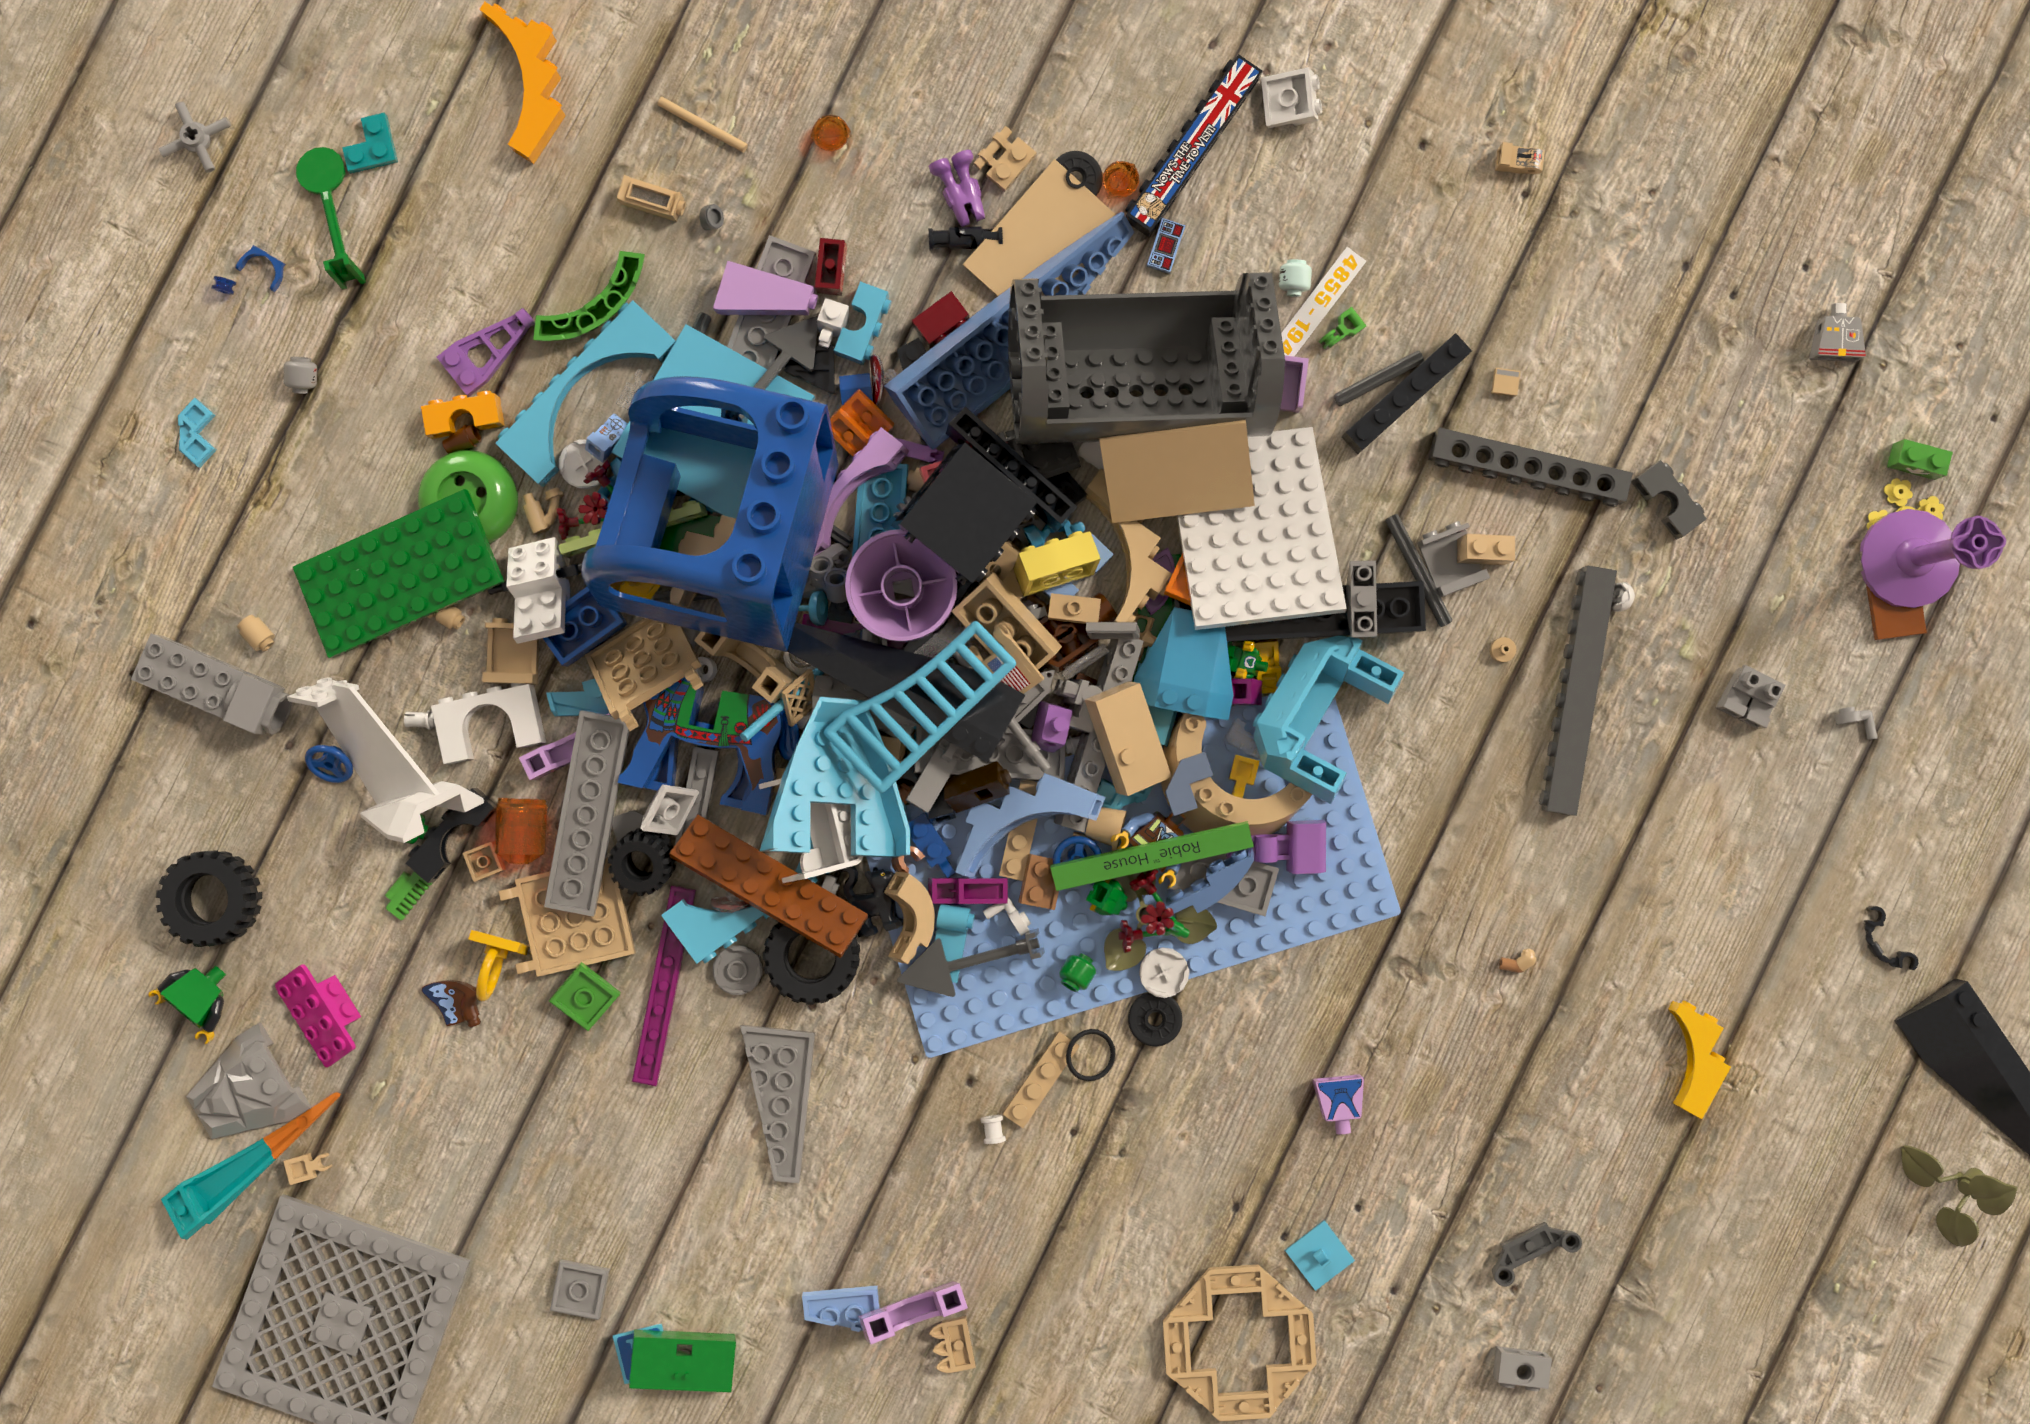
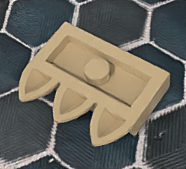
(955, 1346)

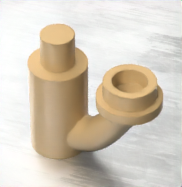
(538, 521)

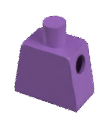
(1051, 726)

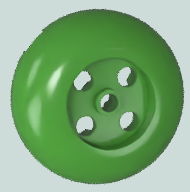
(479, 470)

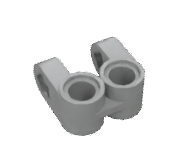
(828, 574)

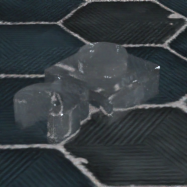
(629, 390)

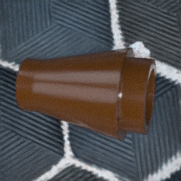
(462, 439)

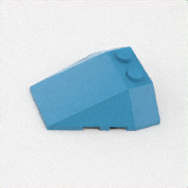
(1188, 669)

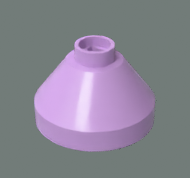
(871, 592)

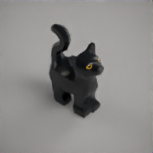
(872, 903)

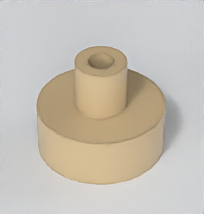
(1497, 649)

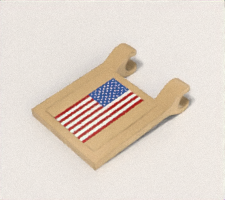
(1024, 674)

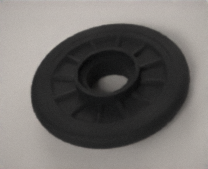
(1084, 164)
(1160, 1034)

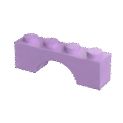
(548, 757)

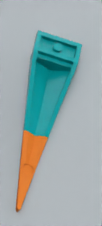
(210, 1192)

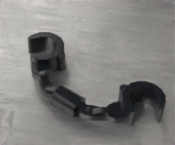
(1876, 949)

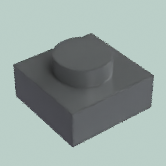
(840, 612)

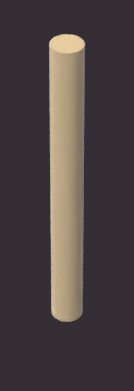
(702, 124)

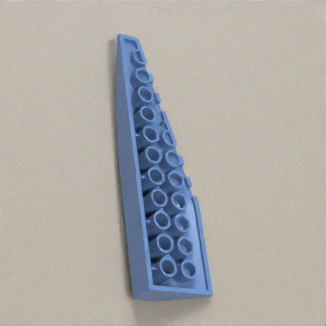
(972, 361)

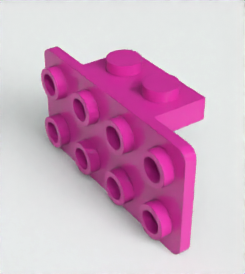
(320, 1012)

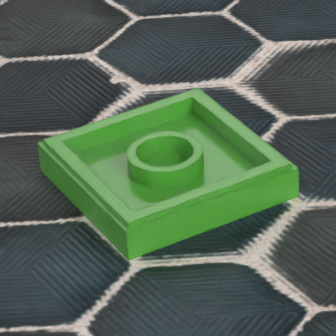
(584, 996)

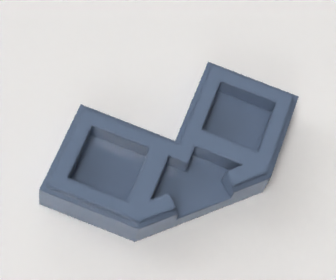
(1179, 789)

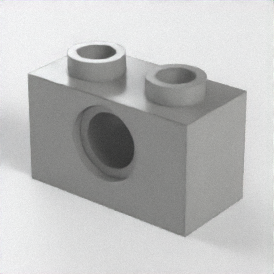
(1510, 1359)

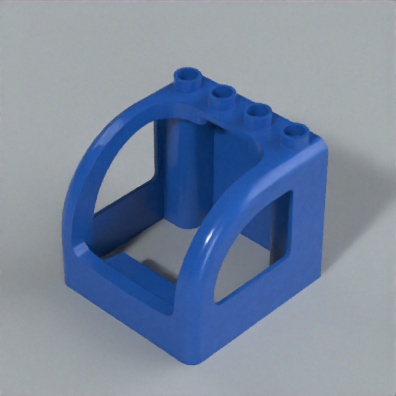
(773, 542)

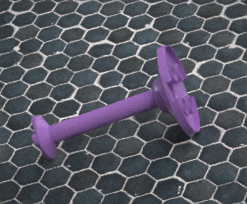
(1916, 557)

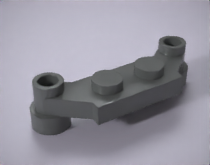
(1529, 1246)

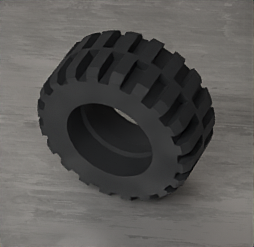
(177, 904)
(800, 988)

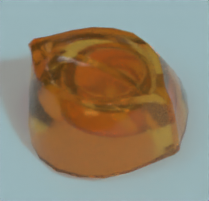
(830, 133)
(1120, 179)

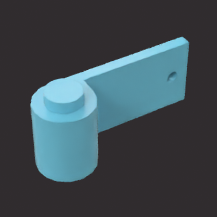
(952, 930)

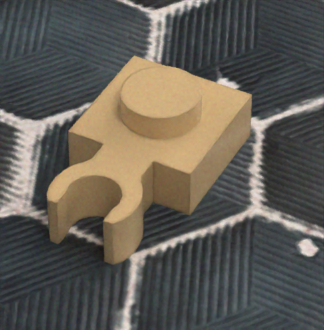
(303, 1167)

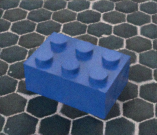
(585, 628)

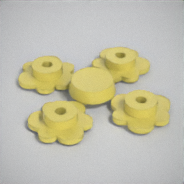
(1900, 500)

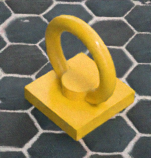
(496, 952)

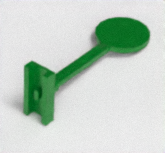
(320, 173)

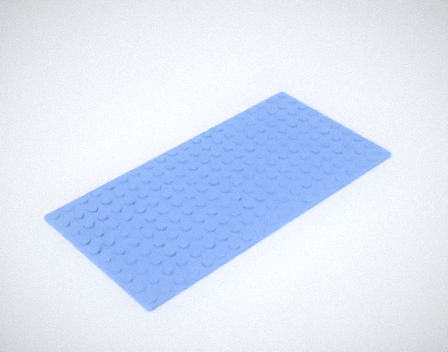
(1025, 992)

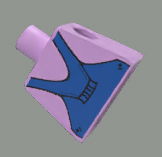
(1340, 1099)

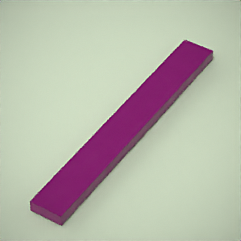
(661, 997)

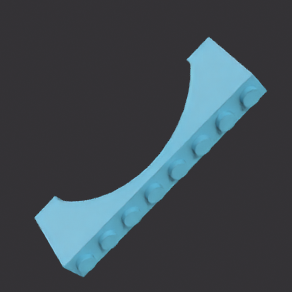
(531, 436)
(706, 930)

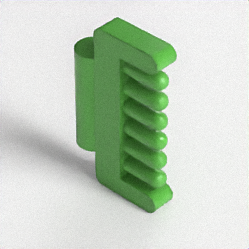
(400, 892)

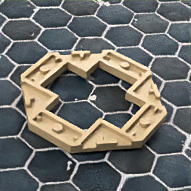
(1280, 1378)

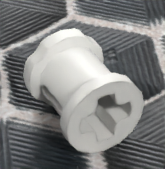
(993, 1129)

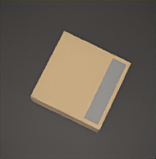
(1505, 382)

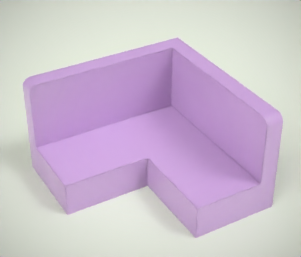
(1294, 383)

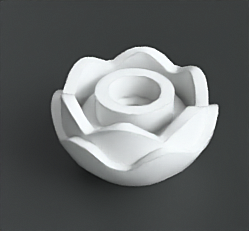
(1622, 597)

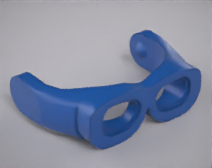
(278, 265)

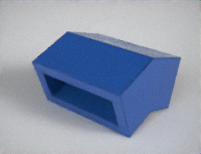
(851, 383)

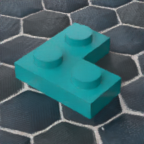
(377, 149)

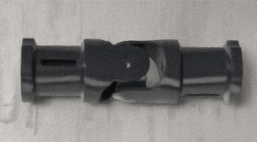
(960, 238)

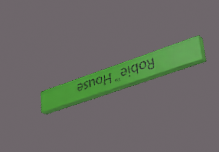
(1152, 856)

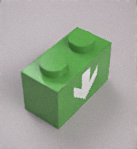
(1919, 459)

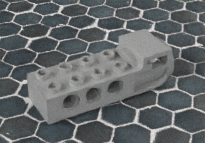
(212, 685)

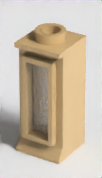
(651, 198)

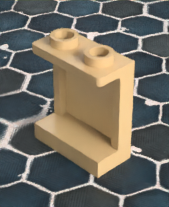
(508, 660)

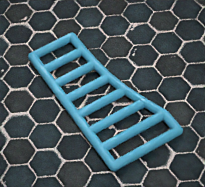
(897, 692)

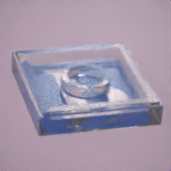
(1084, 661)

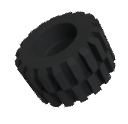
(629, 875)

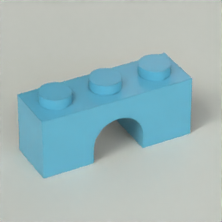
(857, 344)

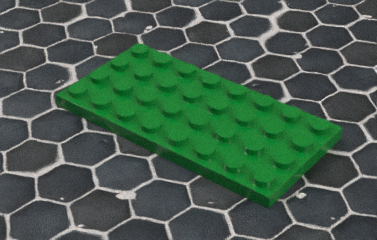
(398, 574)

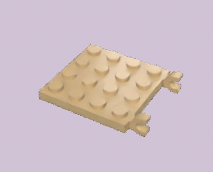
(642, 664)
(565, 938)

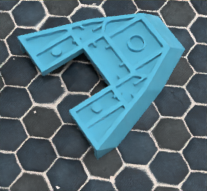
(825, 776)

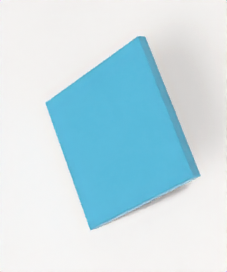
(1319, 1255)

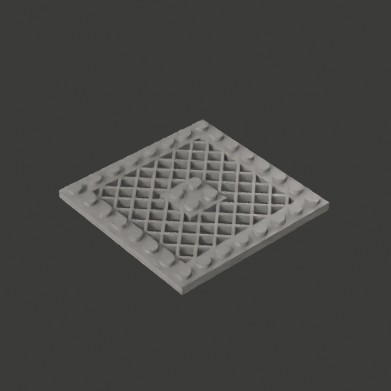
(340, 1319)

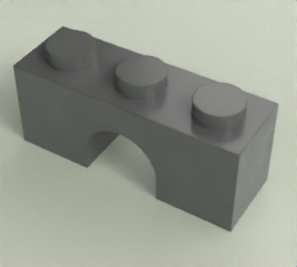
(1684, 512)

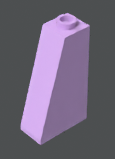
(761, 293)

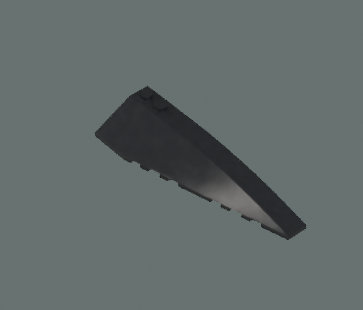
(877, 667)
(1973, 1055)

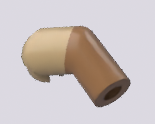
(1519, 965)

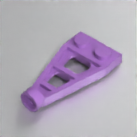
(461, 367)

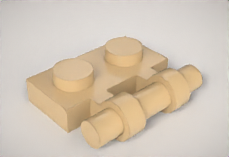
(1010, 164)

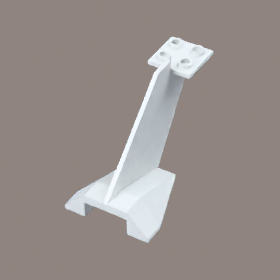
(381, 762)

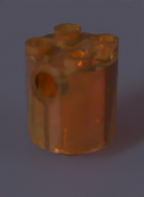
(520, 829)

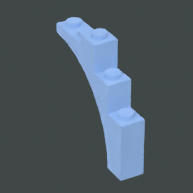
(993, 823)

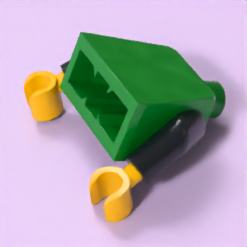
(194, 997)

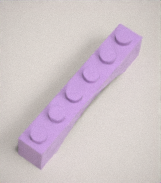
(878, 457)

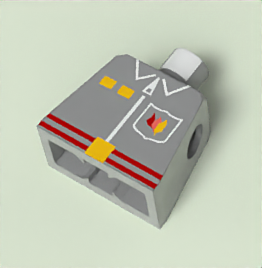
(1838, 337)

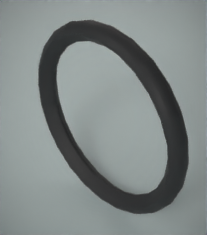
(1072, 1043)

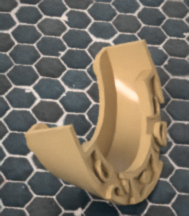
(1215, 805)

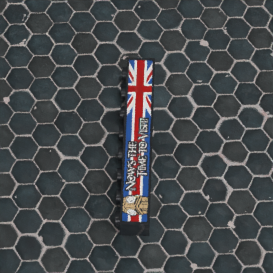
(1193, 145)

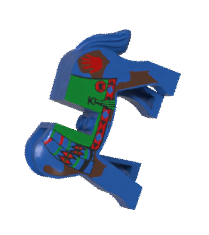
(674, 716)

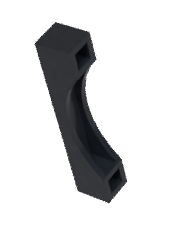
(1406, 393)

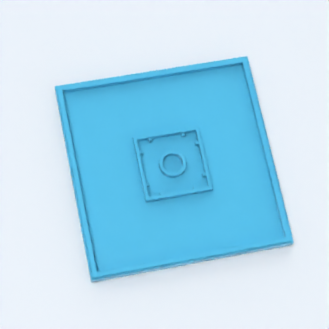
(709, 469)

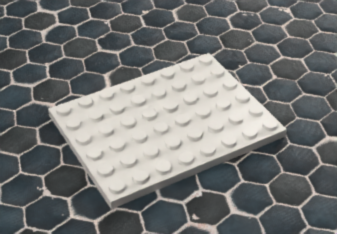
(1269, 556)

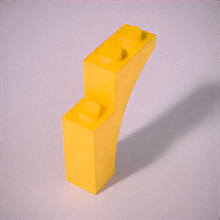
(1704, 1069)

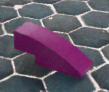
(968, 890)

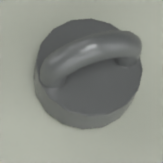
(711, 217)

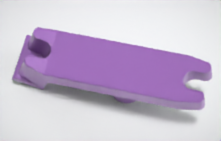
(922, 452)

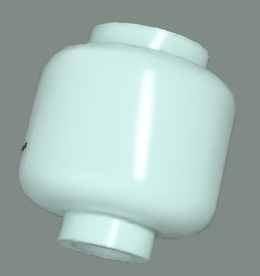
(1295, 277)

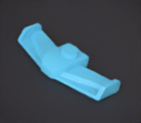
(573, 702)

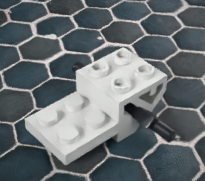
(539, 587)

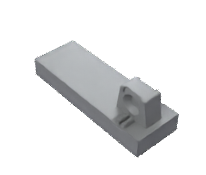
(935, 775)

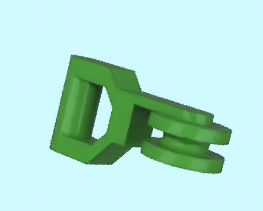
(1330, 340)

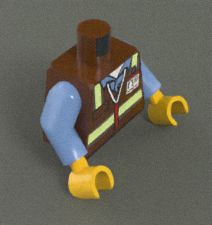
(1152, 828)

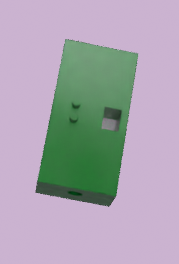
(682, 1361)

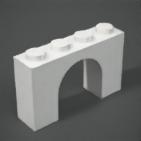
(453, 719)

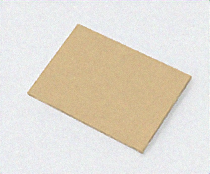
(1036, 229)
(1178, 471)

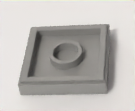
(580, 1289)

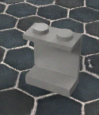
(1441, 560)

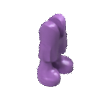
(960, 194)

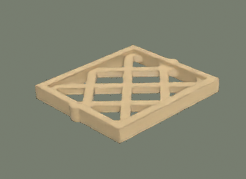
(792, 720)

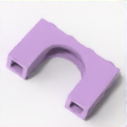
(931, 1303)

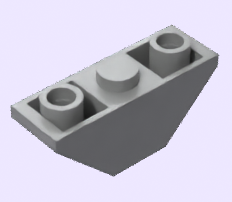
(1361, 599)

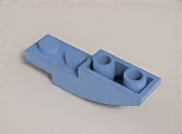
(1221, 879)

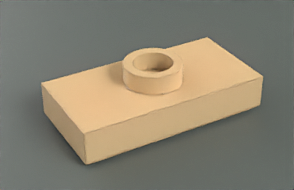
(1073, 608)

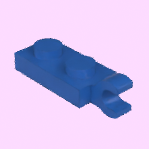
(931, 844)

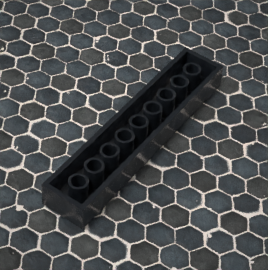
(1398, 611)

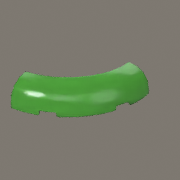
(598, 309)

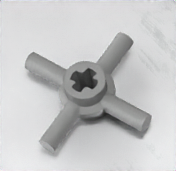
(201, 133)

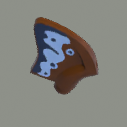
(455, 1001)

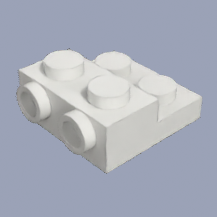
(1291, 98)

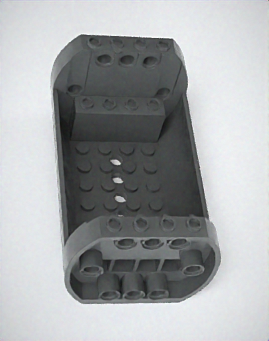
(1202, 341)

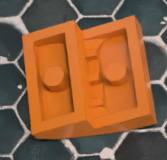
(857, 422)

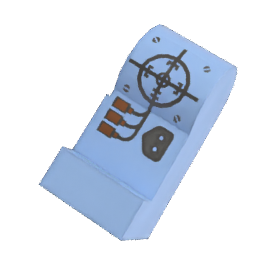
(605, 437)

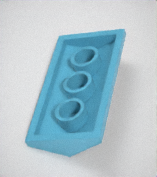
(878, 503)

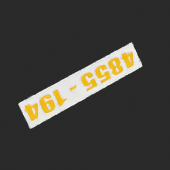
(1321, 301)

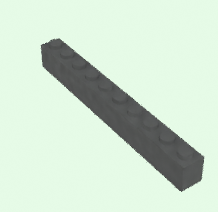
(1578, 690)

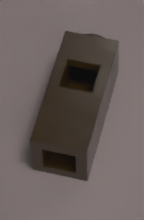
(977, 787)

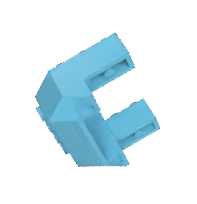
(1302, 702)

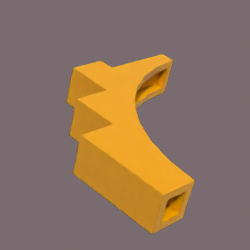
(540, 112)

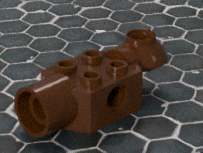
(1074, 637)

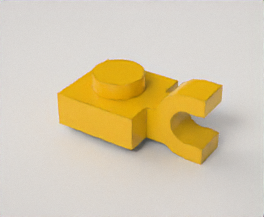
(1243, 772)

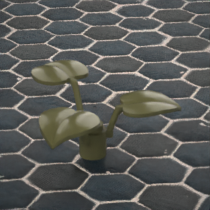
(1199, 925)
(1991, 1194)

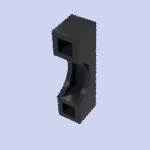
(431, 857)

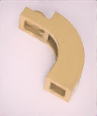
(917, 915)

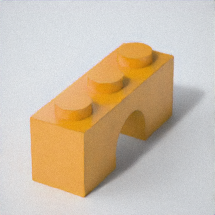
(441, 416)

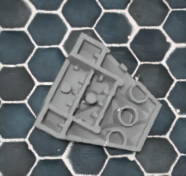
(245, 1089)

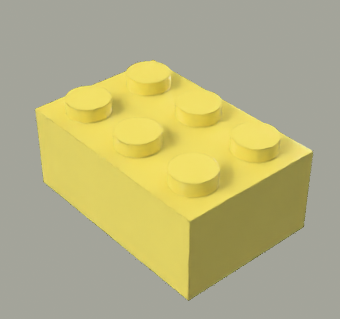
(1056, 562)

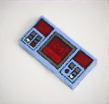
(1166, 245)

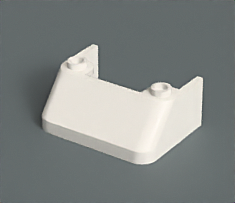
(830, 839)

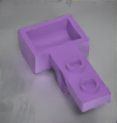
(1301, 847)

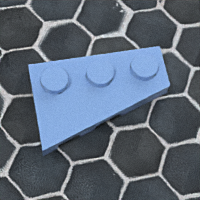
(840, 1306)

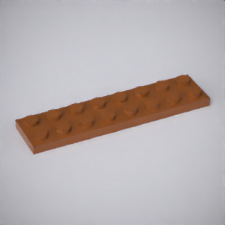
(759, 882)

